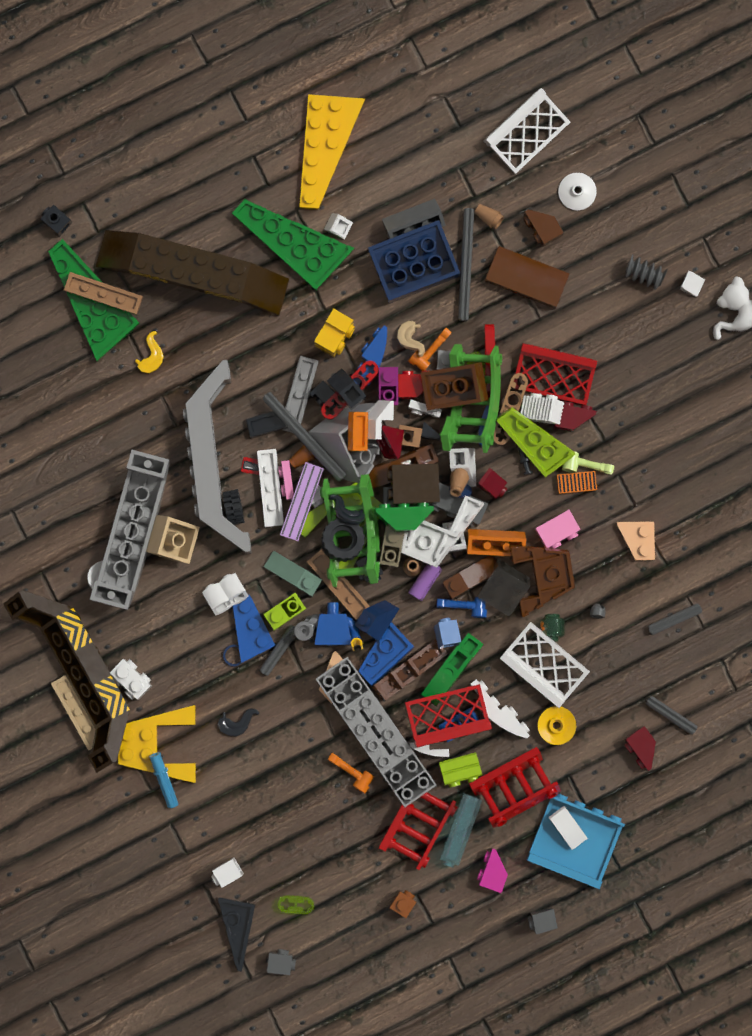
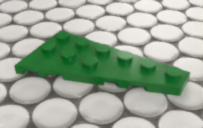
(101, 323)

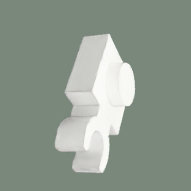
(420, 408)

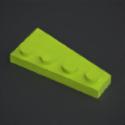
(537, 444)

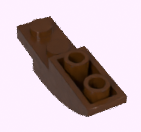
(422, 455)

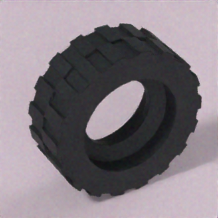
(335, 552)

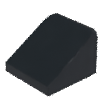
(429, 433)

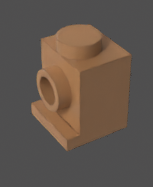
(415, 434)

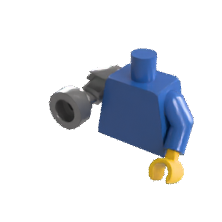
(331, 628)

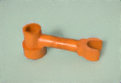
(422, 362)
(362, 780)

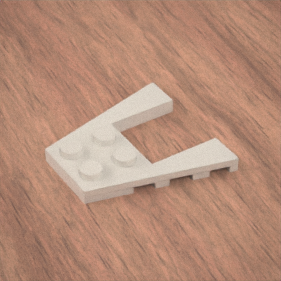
(432, 543)

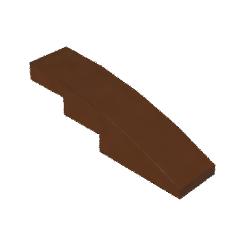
(409, 670)

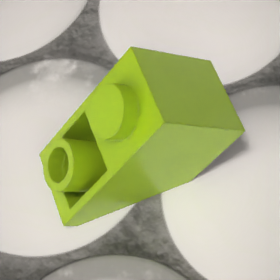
(284, 611)

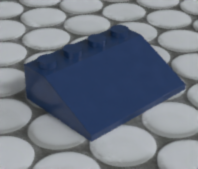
(414, 262)

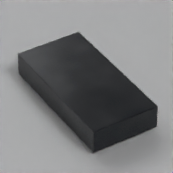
(264, 424)

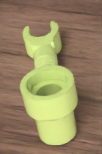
(572, 465)

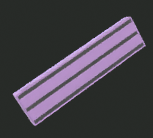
(301, 501)

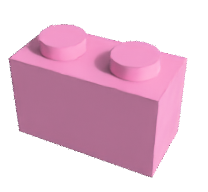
(557, 530)

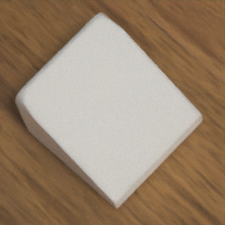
(338, 225)
(692, 284)

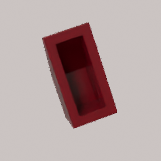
(492, 484)

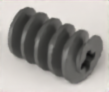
(645, 272)

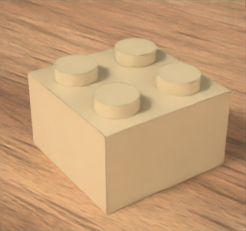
(172, 539)

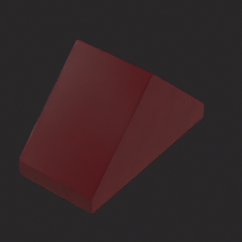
(390, 442)

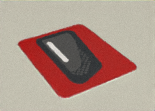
(250, 466)

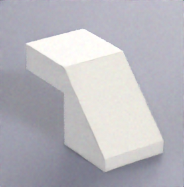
(381, 411)

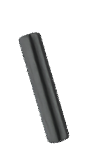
(674, 619)
(278, 651)
(671, 715)

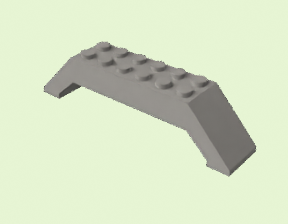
(204, 458)

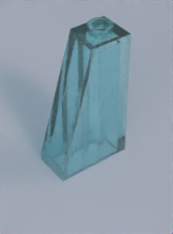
(460, 830)

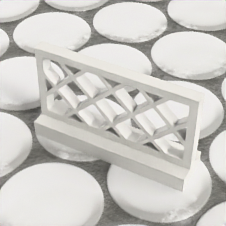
(513, 121)
(535, 678)

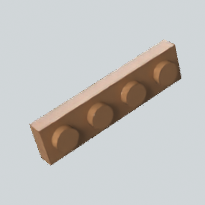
(103, 293)
(344, 591)

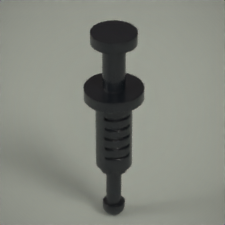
(524, 460)

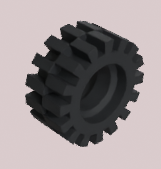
(233, 506)

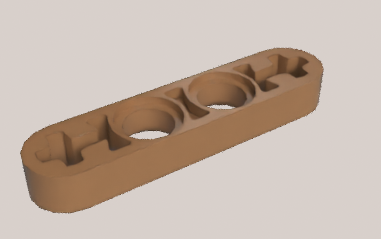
(505, 406)

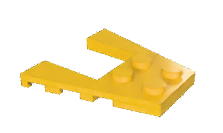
(141, 741)

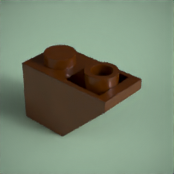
(545, 227)

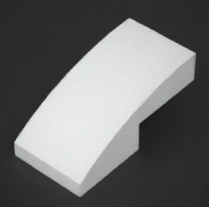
(434, 752)
(568, 827)

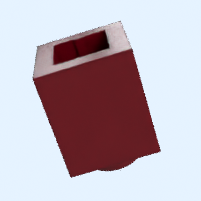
(574, 417)
(643, 746)

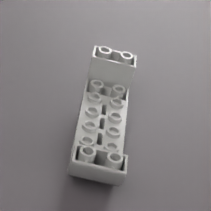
(376, 732)

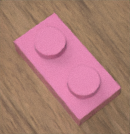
(287, 488)

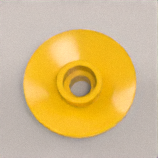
(567, 725)

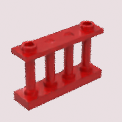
(500, 775)
(399, 825)

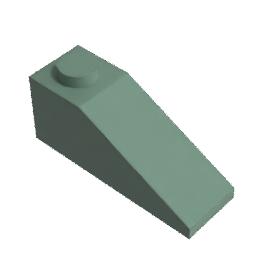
(293, 573)

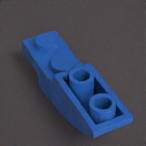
(373, 352)

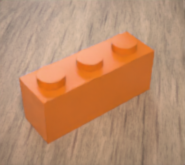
(493, 541)

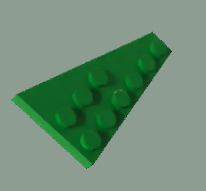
(300, 247)

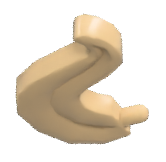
(405, 337)

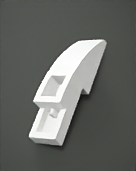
(502, 717)

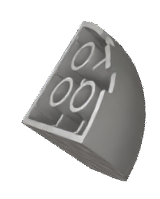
(333, 438)

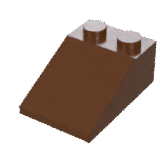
(454, 386)

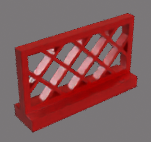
(563, 359)
(452, 732)

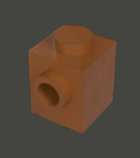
(403, 903)

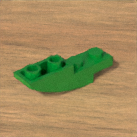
(453, 667)

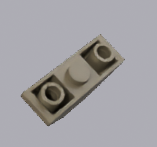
(391, 547)

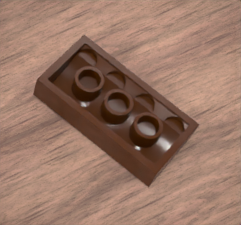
(527, 277)

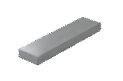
(301, 388)

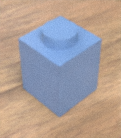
(447, 633)

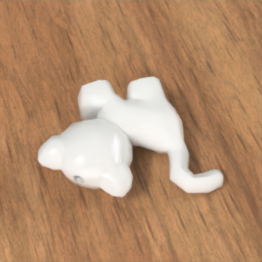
(735, 298)

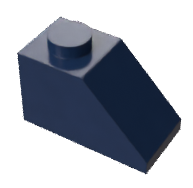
(376, 619)

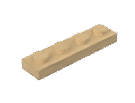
(75, 710)

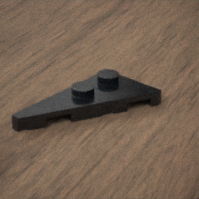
(238, 921)

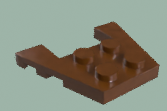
(551, 572)

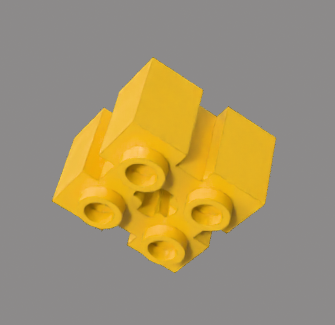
(334, 332)

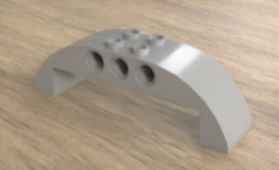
(131, 530)

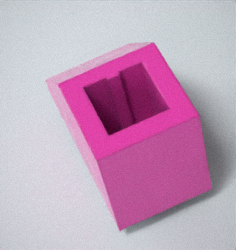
(494, 873)

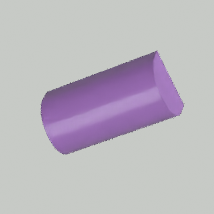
(424, 582)

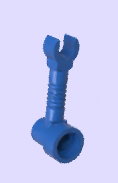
(477, 606)

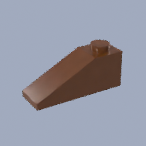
(470, 577)

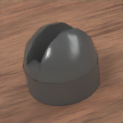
(598, 611)

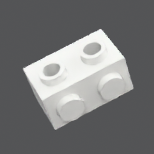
(127, 675)

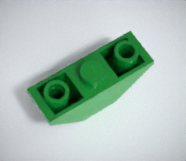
(403, 517)

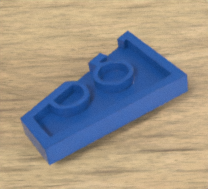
(251, 630)
(385, 654)

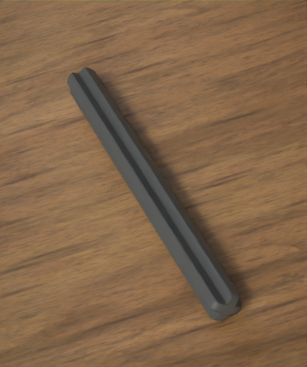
(466, 259)
(304, 436)

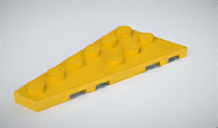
(326, 135)

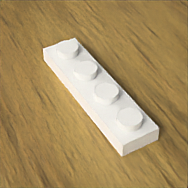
(270, 488)

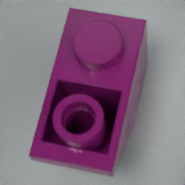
(388, 384)

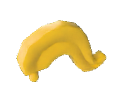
(155, 360)

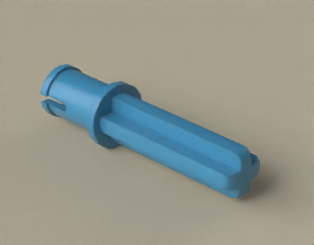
(163, 779)

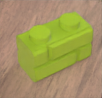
(460, 769)

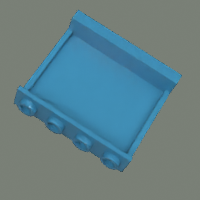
(589, 859)

